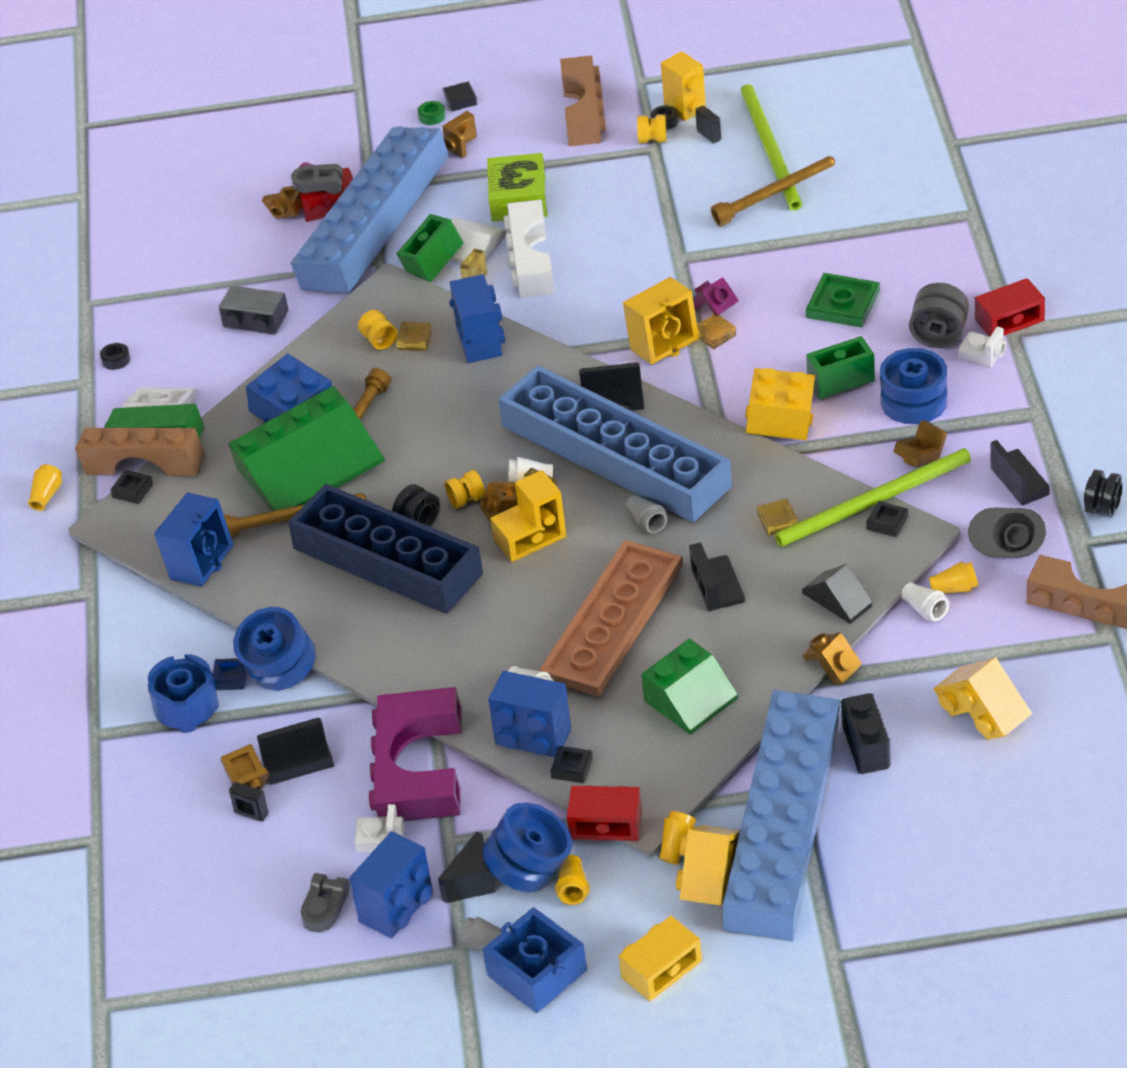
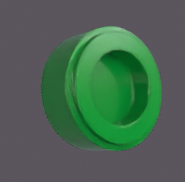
(431, 113)

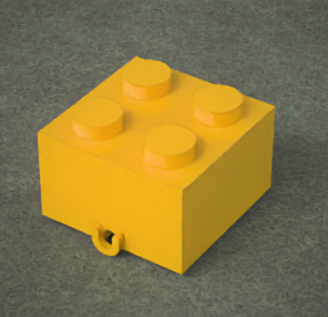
(661, 320)
(780, 404)

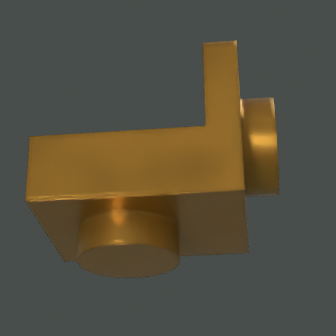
(283, 204)
(923, 447)
(834, 656)
(245, 768)

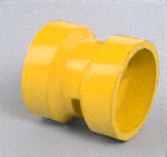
(651, 129)
(377, 329)
(464, 489)

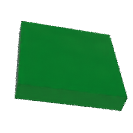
(842, 299)

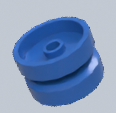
(913, 385)
(274, 648)
(527, 847)

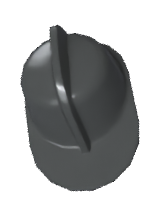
(1007, 532)

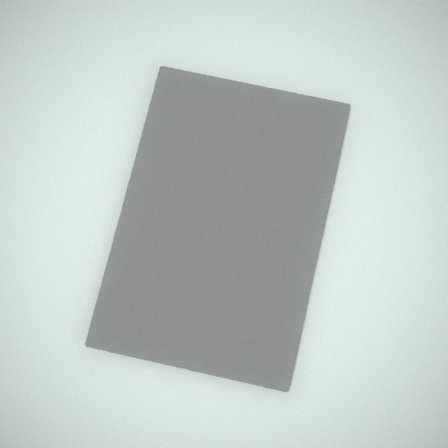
(446, 421)

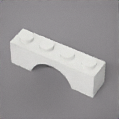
(533, 268)

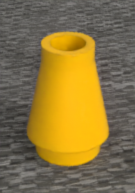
(44, 485)
(955, 579)
(673, 830)
(572, 882)

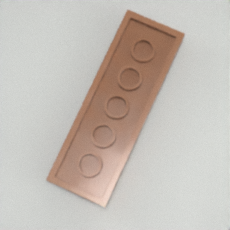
(612, 617)

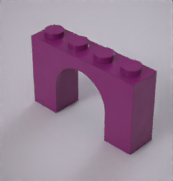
(398, 722)

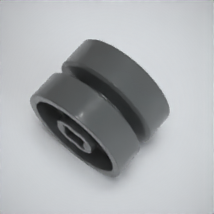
(939, 315)

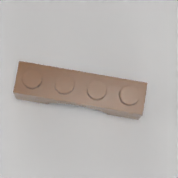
(586, 117)
(172, 449)
(1057, 588)

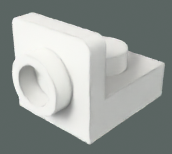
(983, 349)
(372, 830)

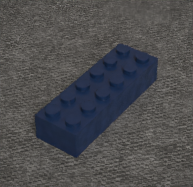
(386, 548)

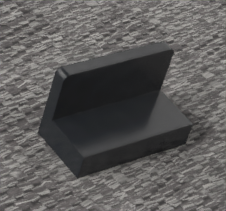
(616, 383)
(1017, 474)
(715, 579)
(295, 750)

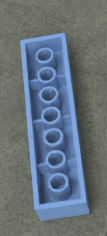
(370, 209)
(616, 443)
(781, 816)

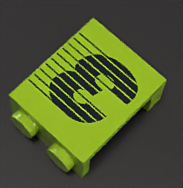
(515, 180)

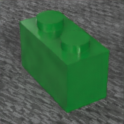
(430, 247)
(841, 367)

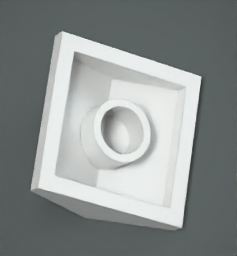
(476, 236)
(160, 396)

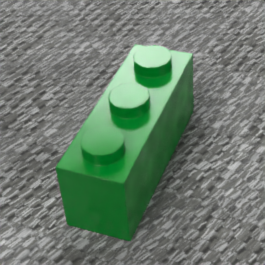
(157, 417)

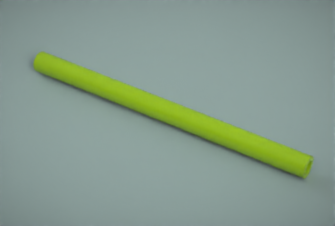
(770, 145)
(871, 497)

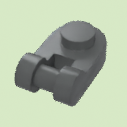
(318, 178)
(322, 912)

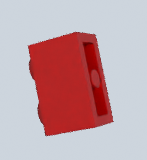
(1010, 307)
(604, 813)

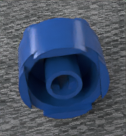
(182, 692)

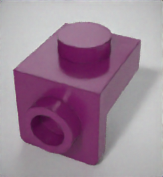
(716, 295)

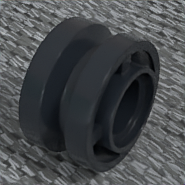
(1103, 493)
(417, 504)

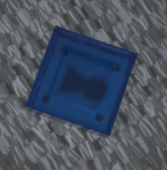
(229, 674)

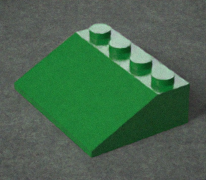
(305, 450)

